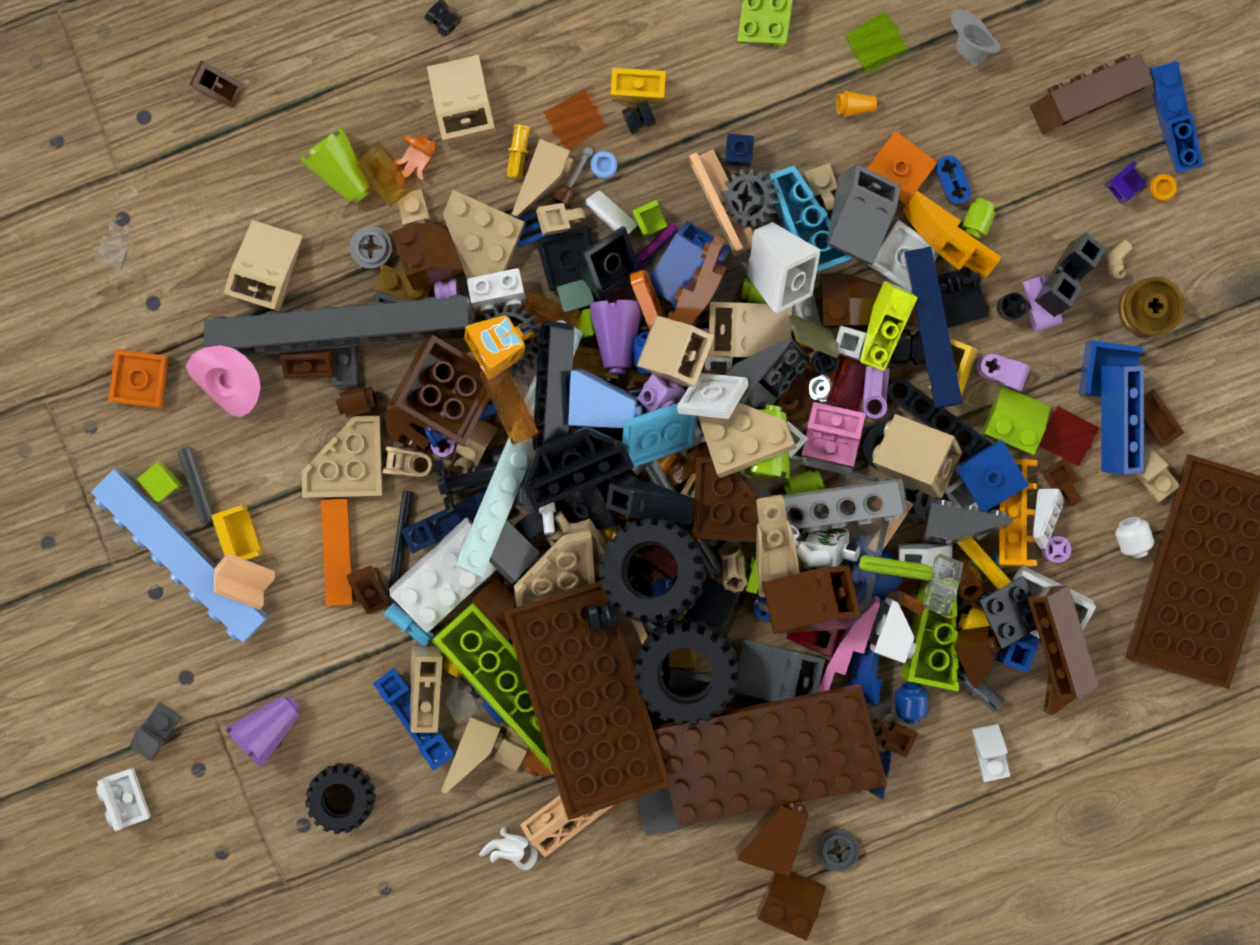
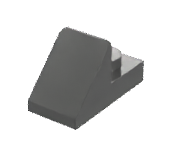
(155, 731)

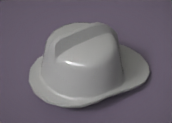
(973, 38)

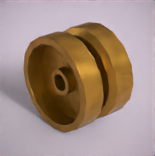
(1148, 322)

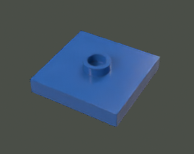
(991, 476)

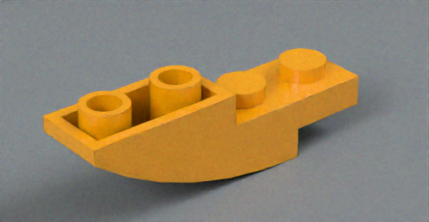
(946, 238)

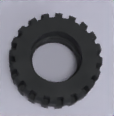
(617, 560)
(682, 706)

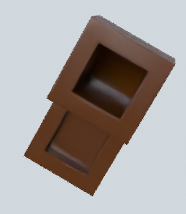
(400, 427)

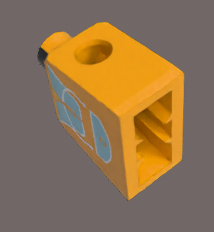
(497, 343)

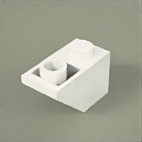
(922, 553)

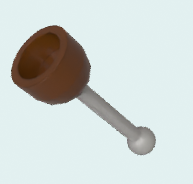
(564, 193)

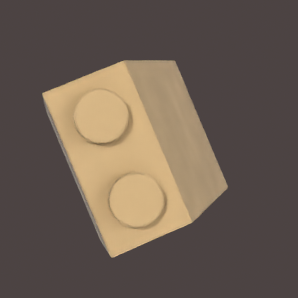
(917, 455)

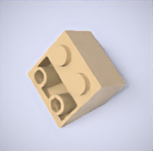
(675, 351)

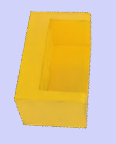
(638, 85)
(237, 533)

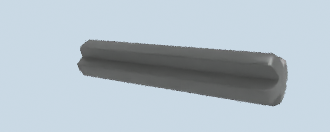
(196, 484)

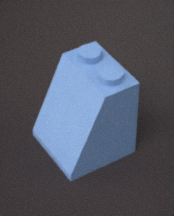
(599, 402)

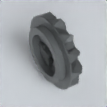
(848, 856)

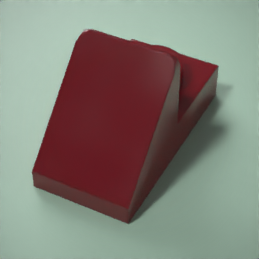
(821, 641)

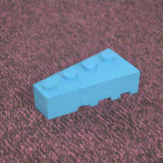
(804, 216)

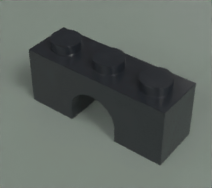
(1062, 284)

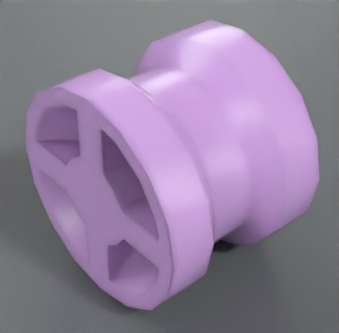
(446, 289)
(1060, 549)

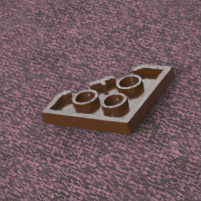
(723, 505)

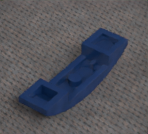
(436, 527)

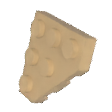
(481, 234)
(745, 439)
(348, 462)
(561, 569)

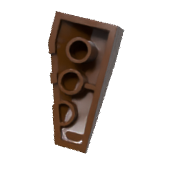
(850, 301)

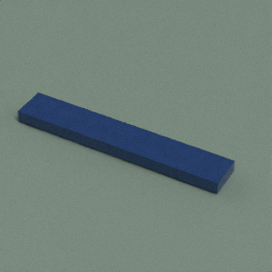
(933, 328)

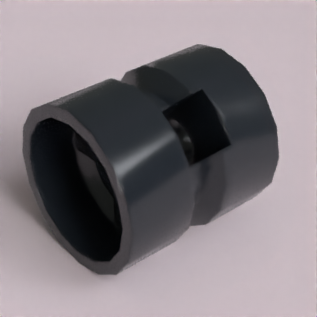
(909, 349)

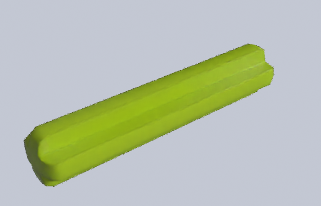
(895, 567)

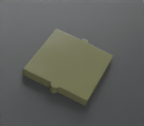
(814, 335)

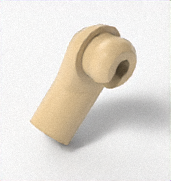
(1115, 259)

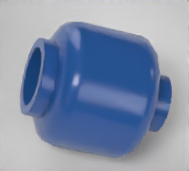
(911, 702)

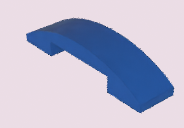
(397, 694)

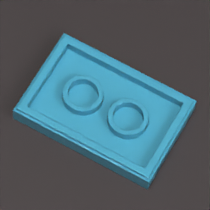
(658, 434)

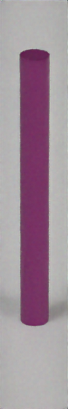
(653, 246)

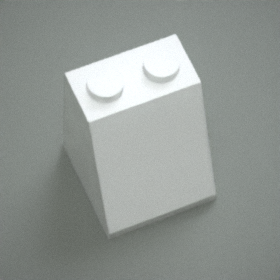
(782, 266)

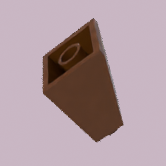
(775, 839)

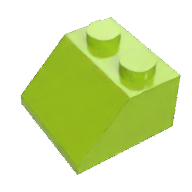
(1016, 421)

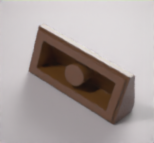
(309, 364)

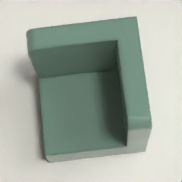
(575, 296)

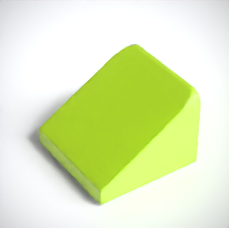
(585, 324)

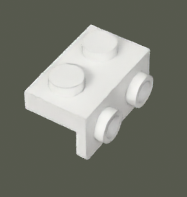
(495, 291)
(122, 799)

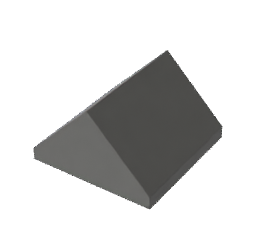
(512, 553)

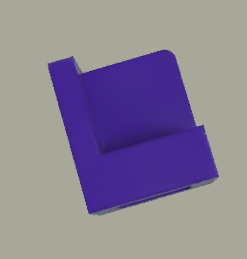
(1126, 183)

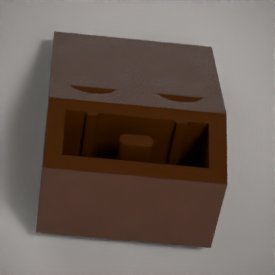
(812, 601)

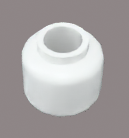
(1134, 537)

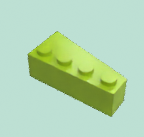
(934, 656)

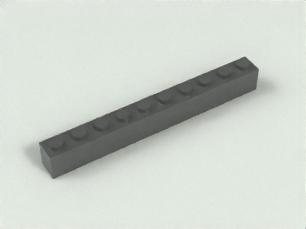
(341, 327)

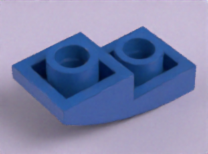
(864, 673)

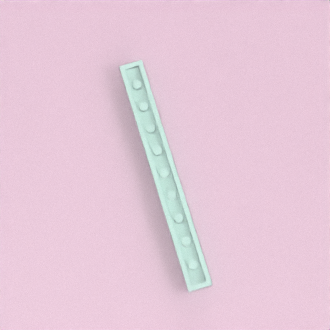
(500, 494)

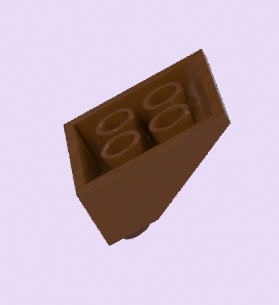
(441, 391)

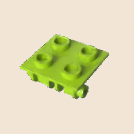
(765, 21)

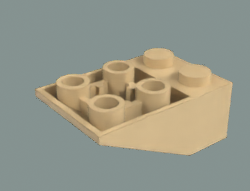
(461, 100)
(263, 266)
(746, 328)

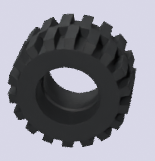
(324, 813)

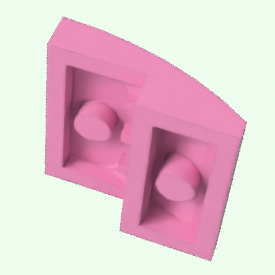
(833, 434)

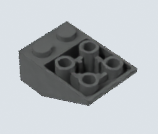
(862, 213)
(770, 372)
(953, 524)
(777, 672)

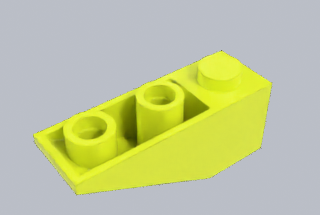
(886, 324)

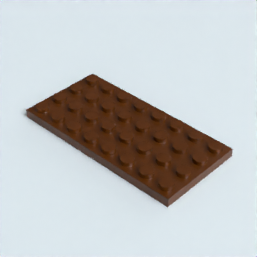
(1203, 575)
(586, 702)
(771, 755)

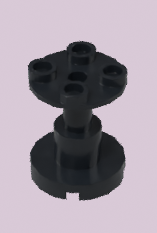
(479, 478)

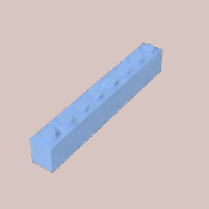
(175, 551)

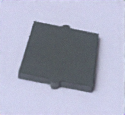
(658, 812)

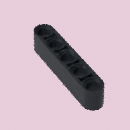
(553, 381)
(929, 418)

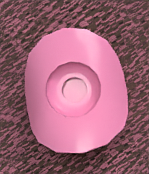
(226, 378)

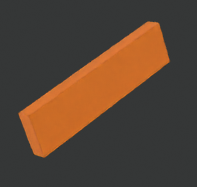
(336, 551)

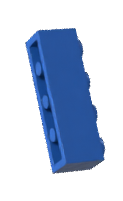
(1122, 419)

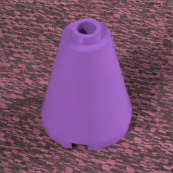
(615, 332)
(264, 728)

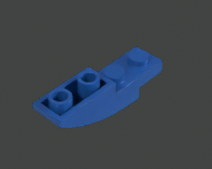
(1174, 117)

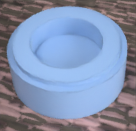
(603, 165)

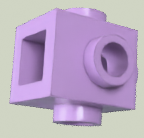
(659, 393)

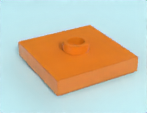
(902, 164)
(138, 378)

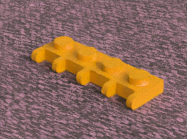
(1014, 538)

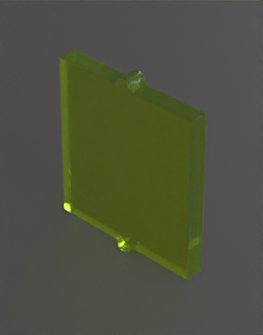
(876, 42)

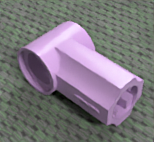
(1038, 316)
(875, 388)

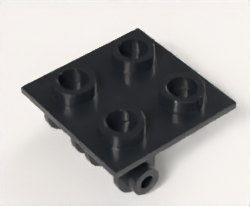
(962, 296)
(1009, 612)

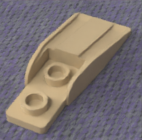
(774, 542)

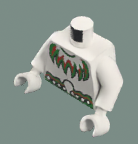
(824, 547)

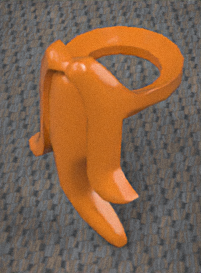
(416, 156)

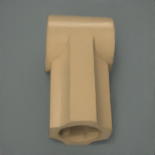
(733, 566)

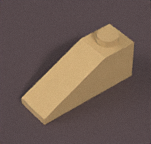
(544, 172)
(425, 689)
(474, 747)

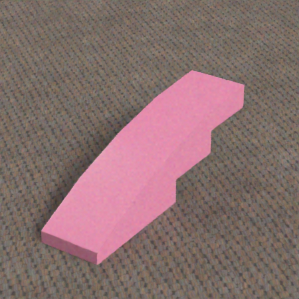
(851, 640)

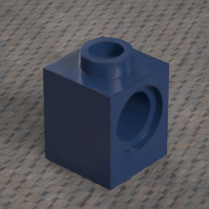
(739, 150)

